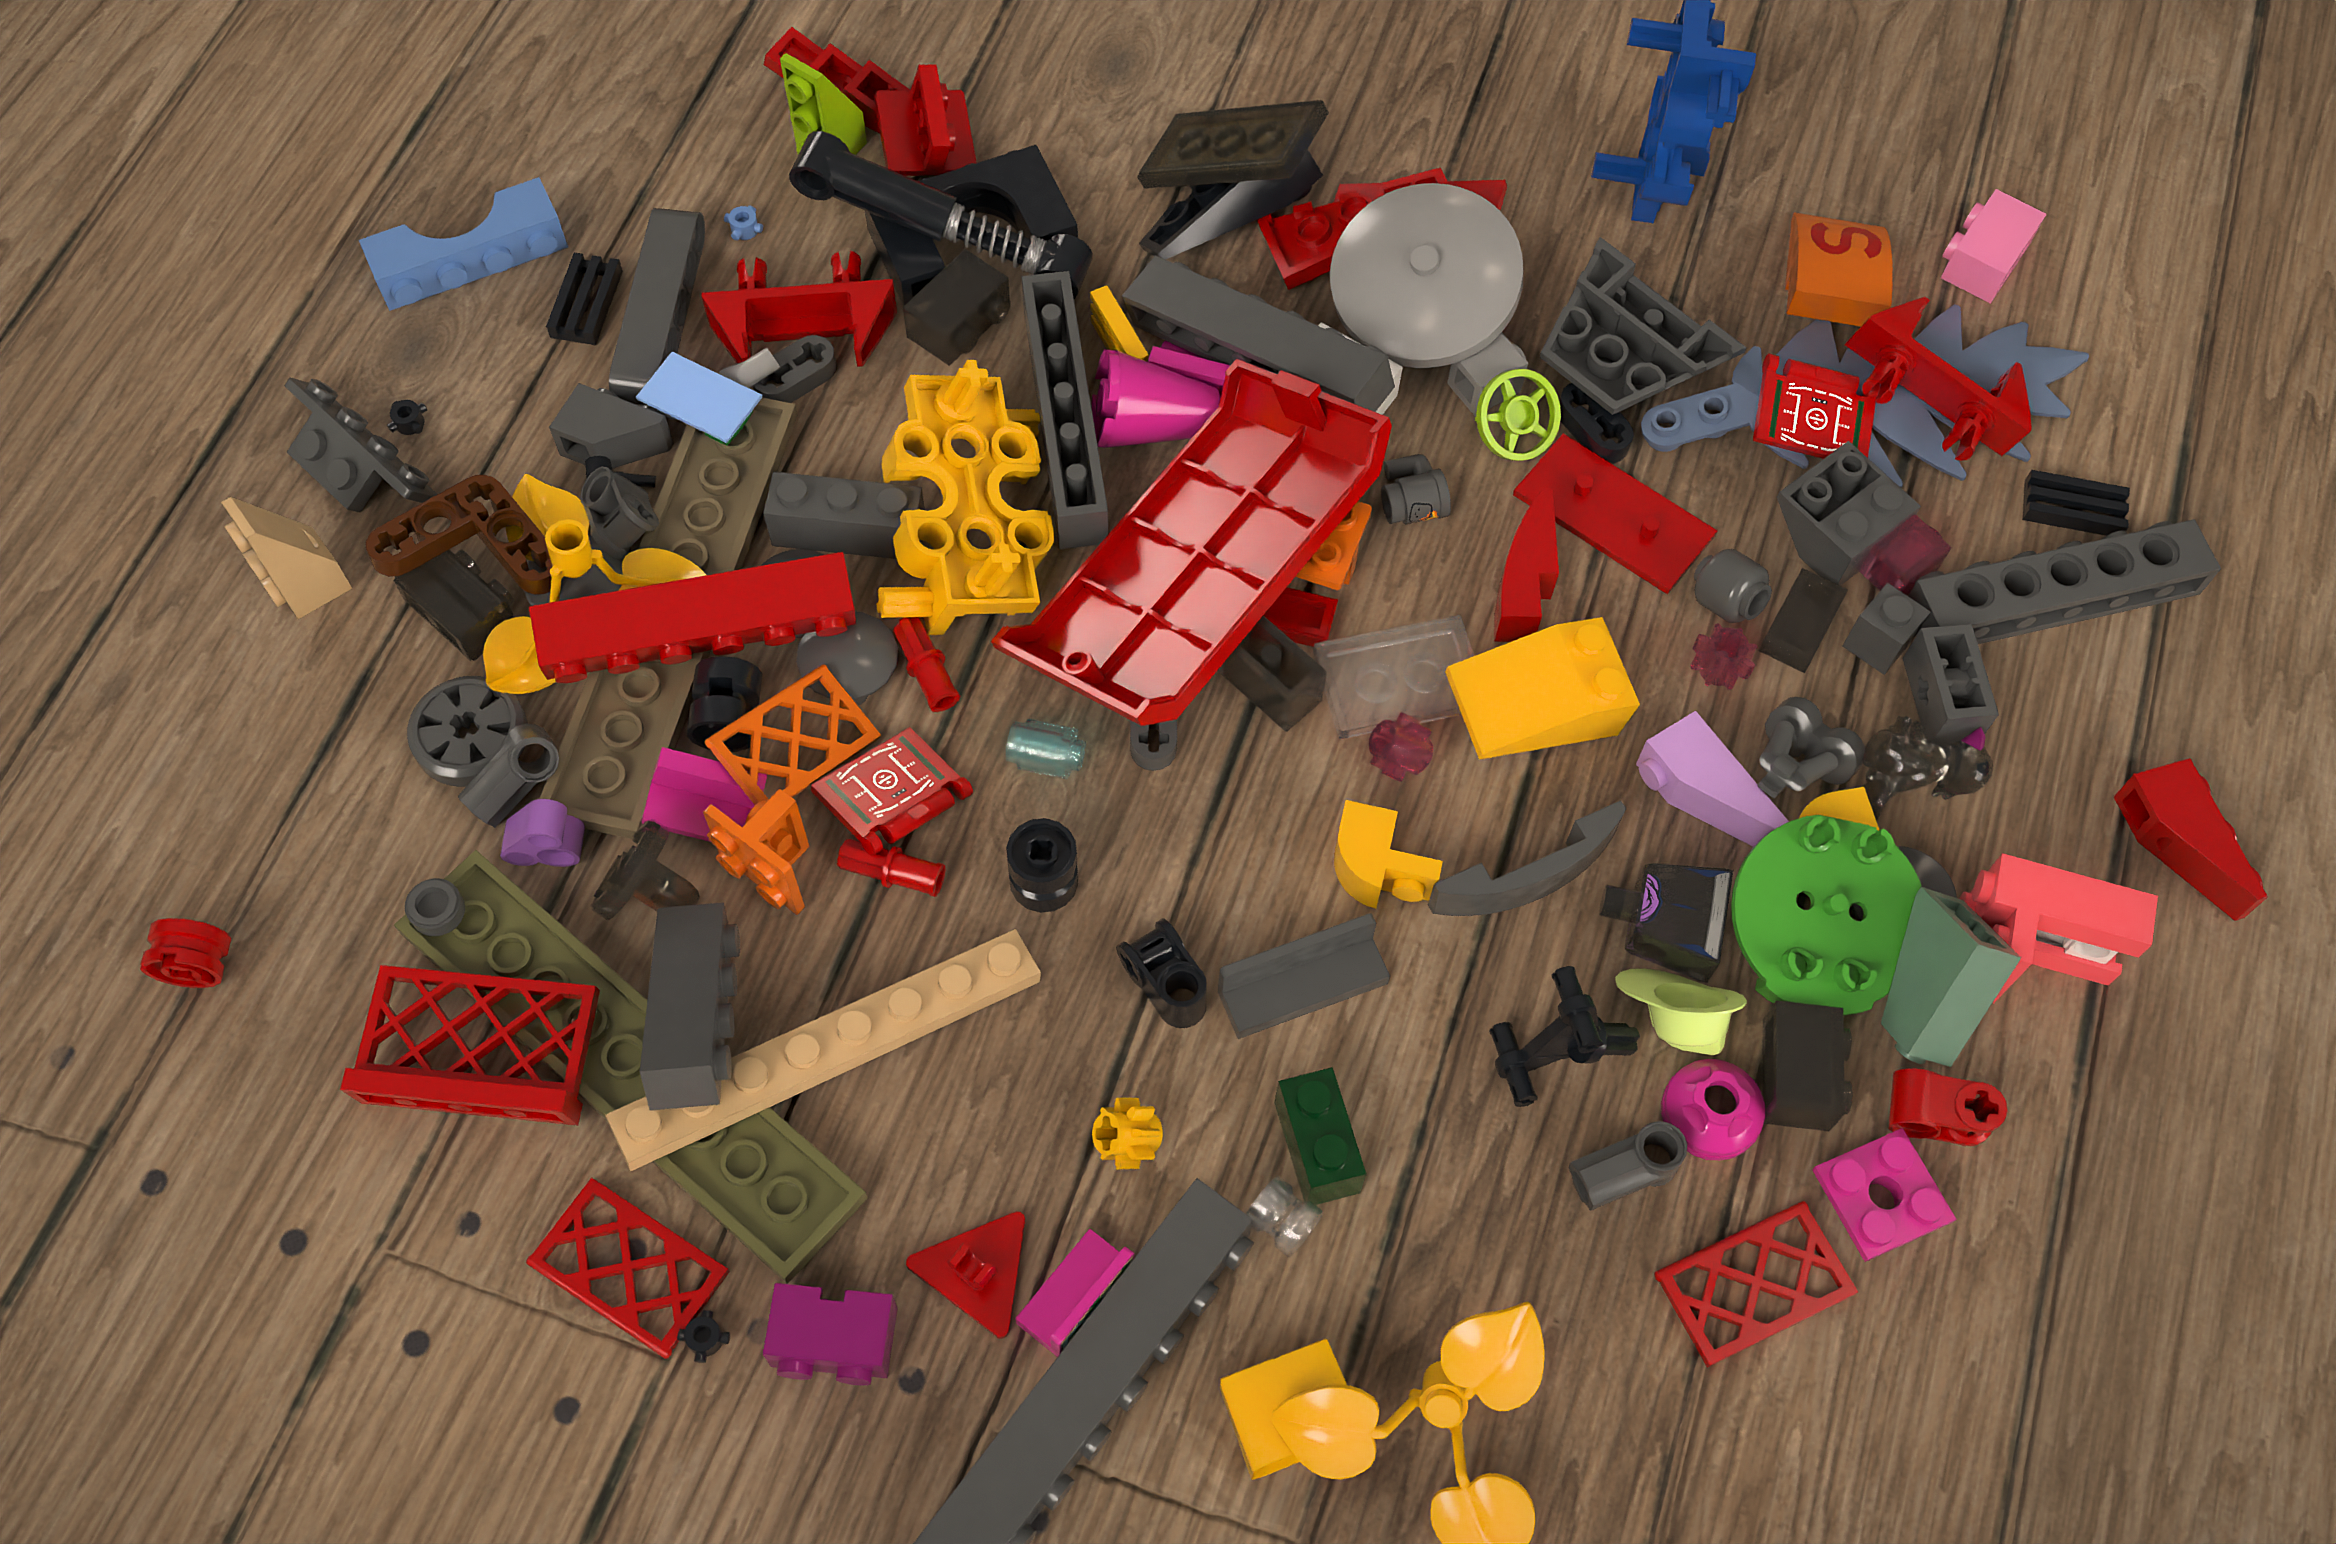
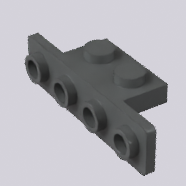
(346, 454)

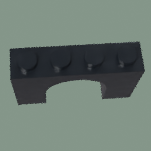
(1007, 186)

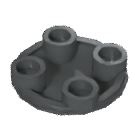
(858, 658)

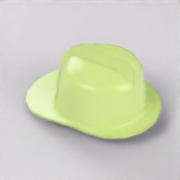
(1683, 1010)

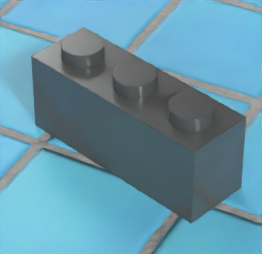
(837, 513)

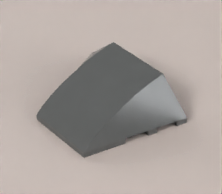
(1626, 339)

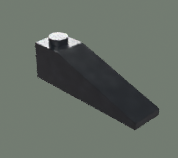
(1225, 207)

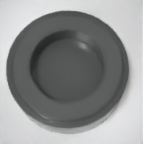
(435, 907)

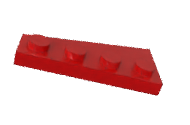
(1307, 237)

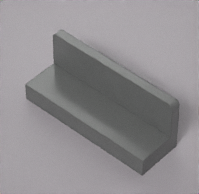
(1302, 976)

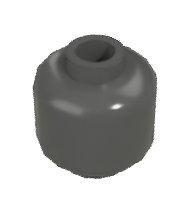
(1732, 586)

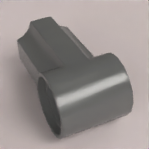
(506, 778)
(1625, 1167)

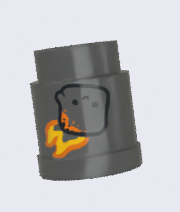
(1415, 497)

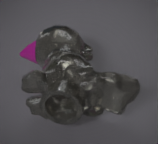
(1906, 761)

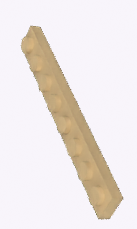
(833, 1046)

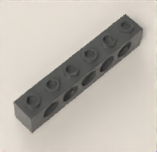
(2070, 582)

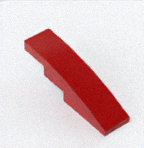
(846, 74)

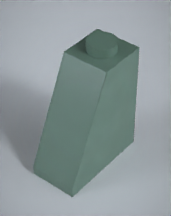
(1944, 978)

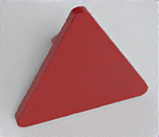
(977, 1270)

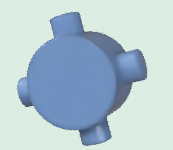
(743, 223)

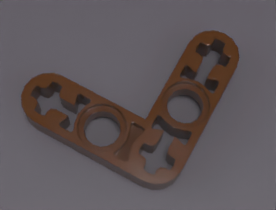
(466, 520)

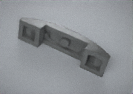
(1475, 893)

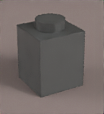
(1886, 628)

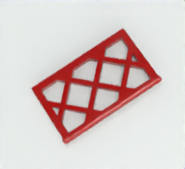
(628, 1218)
(1750, 1330)

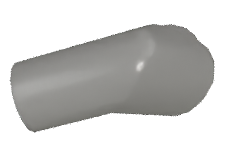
(753, 369)

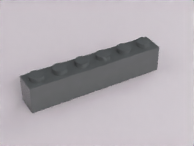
(1229, 326)
(1065, 410)

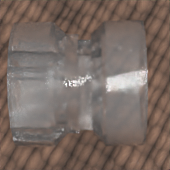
(1274, 1206)

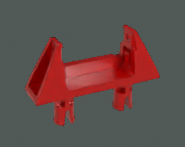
(802, 310)
(1992, 418)

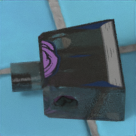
(1674, 916)

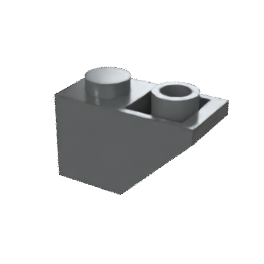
(608, 426)

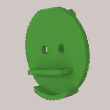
(1822, 951)

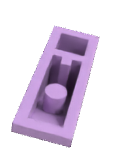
(1707, 781)

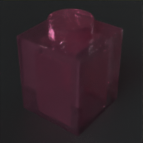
(1905, 556)

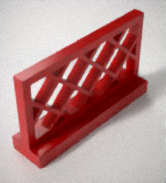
(468, 1092)

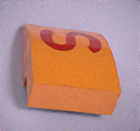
(1838, 270)

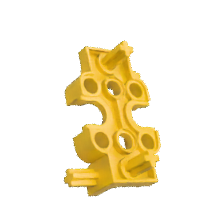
(956, 573)

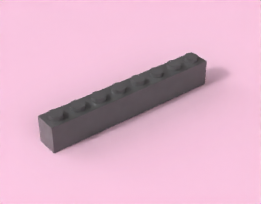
(1096, 1375)

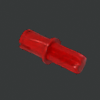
(926, 664)
(892, 867)

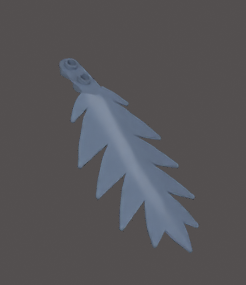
(1903, 419)

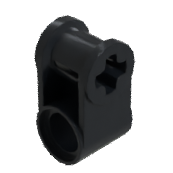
(1159, 967)

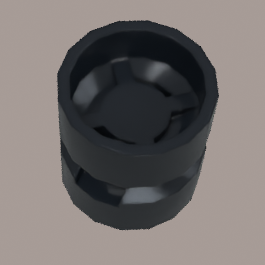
(722, 693)
(1042, 865)

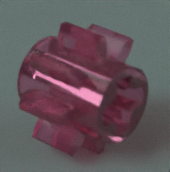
(1723, 656)
(1400, 747)

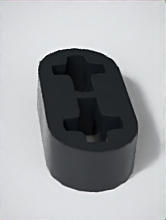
(1590, 424)

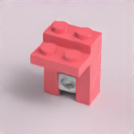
(2062, 918)

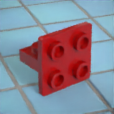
(924, 126)

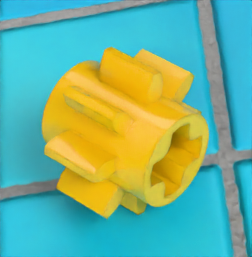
(1127, 1133)

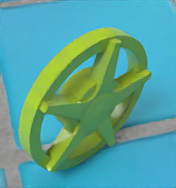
(1518, 414)

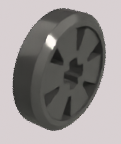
(442, 713)

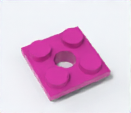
(1898, 1167)

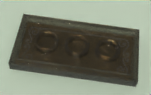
(1233, 145)

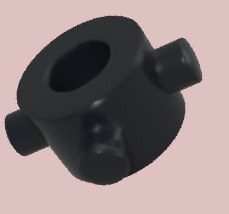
(407, 417)
(703, 1336)

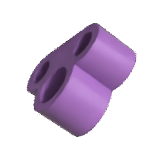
(543, 835)

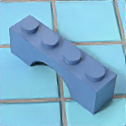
(417, 267)

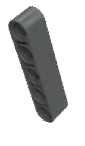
(657, 299)

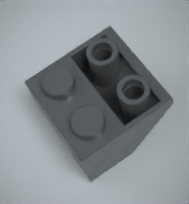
(1842, 512)

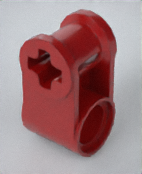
(1936, 1104)

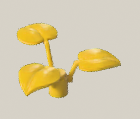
(562, 519)
(1484, 1355)

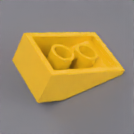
(1544, 690)

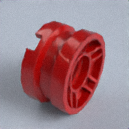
(185, 953)

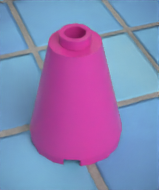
(1147, 402)

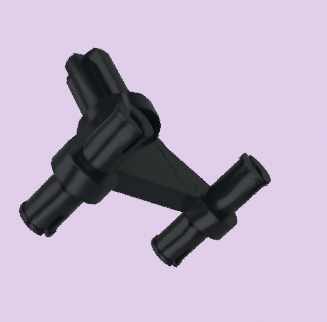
(1573, 1035)

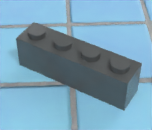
(689, 1007)

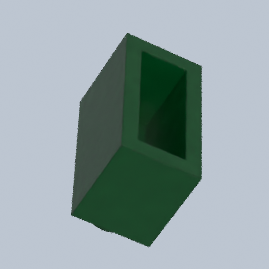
(1319, 1136)

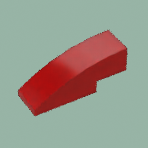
(1528, 572)

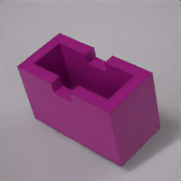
(829, 1335)

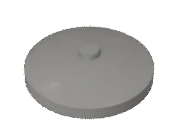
(1427, 274)

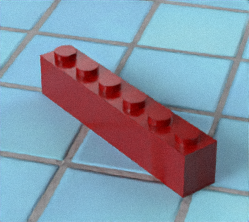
(692, 617)

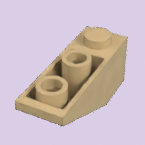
(286, 557)

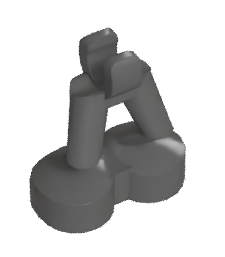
(1798, 729)

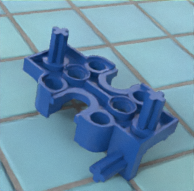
(1685, 106)

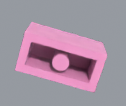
(1992, 245)

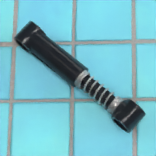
(830, 170)

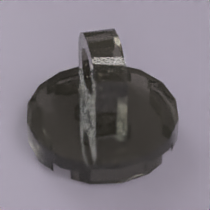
(643, 877)

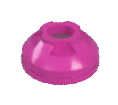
(1707, 1132)

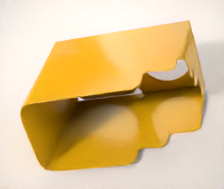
(1258, 1390)

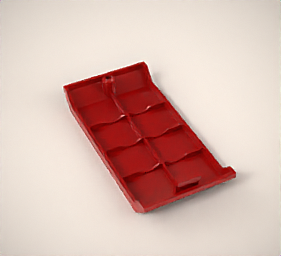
(1206, 546)

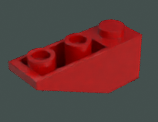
(2183, 828)

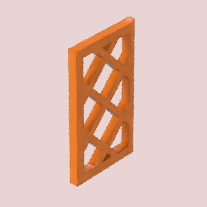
(792, 697)

